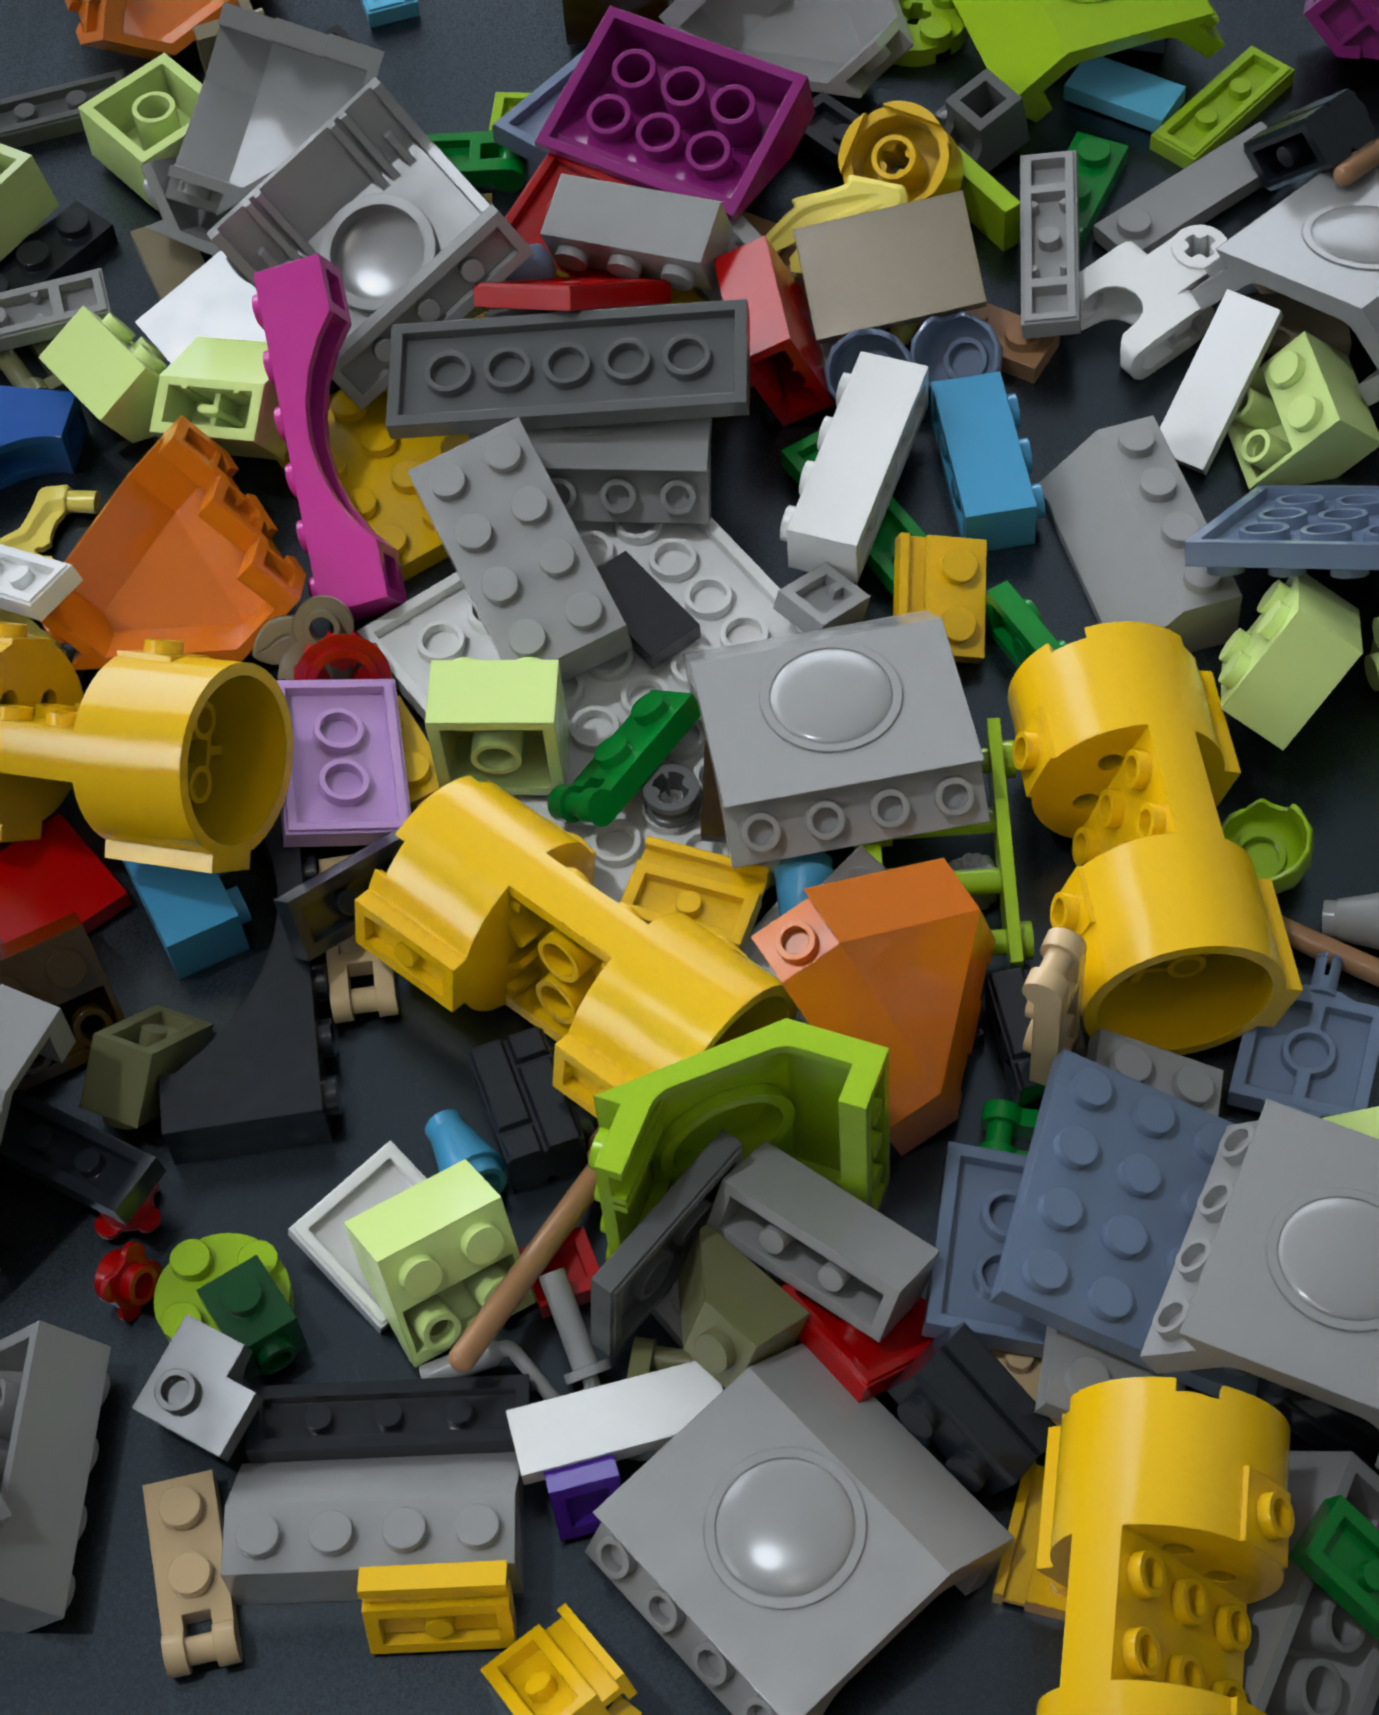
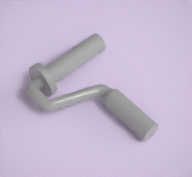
(572, 1334)

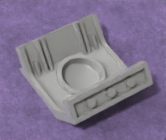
(385, 213)
(1316, 250)
(628, 468)
(838, 737)
(1281, 1263)
(790, 1537)

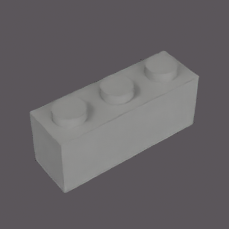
(636, 232)
(822, 1240)

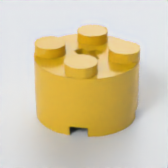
(898, 135)

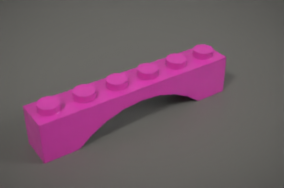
(304, 326)

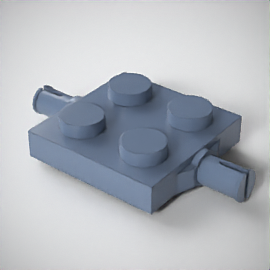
(1315, 1056)

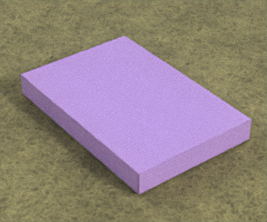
(346, 763)

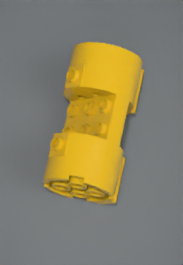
(163, 750)
(1131, 762)
(506, 912)
(1162, 1530)

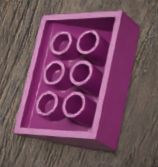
(678, 113)

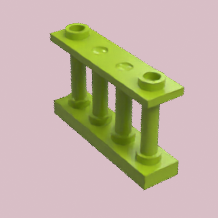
(1016, 936)

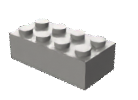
(520, 552)

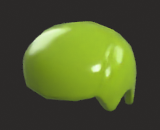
(1275, 839)

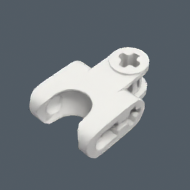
(1152, 296)

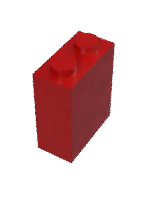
(783, 344)

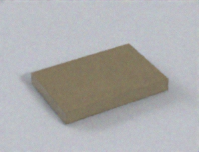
(890, 267)

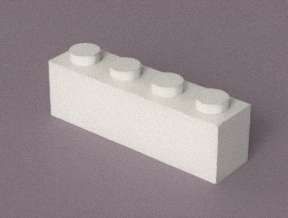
(856, 465)

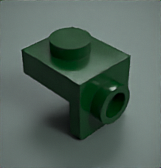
(255, 1313)

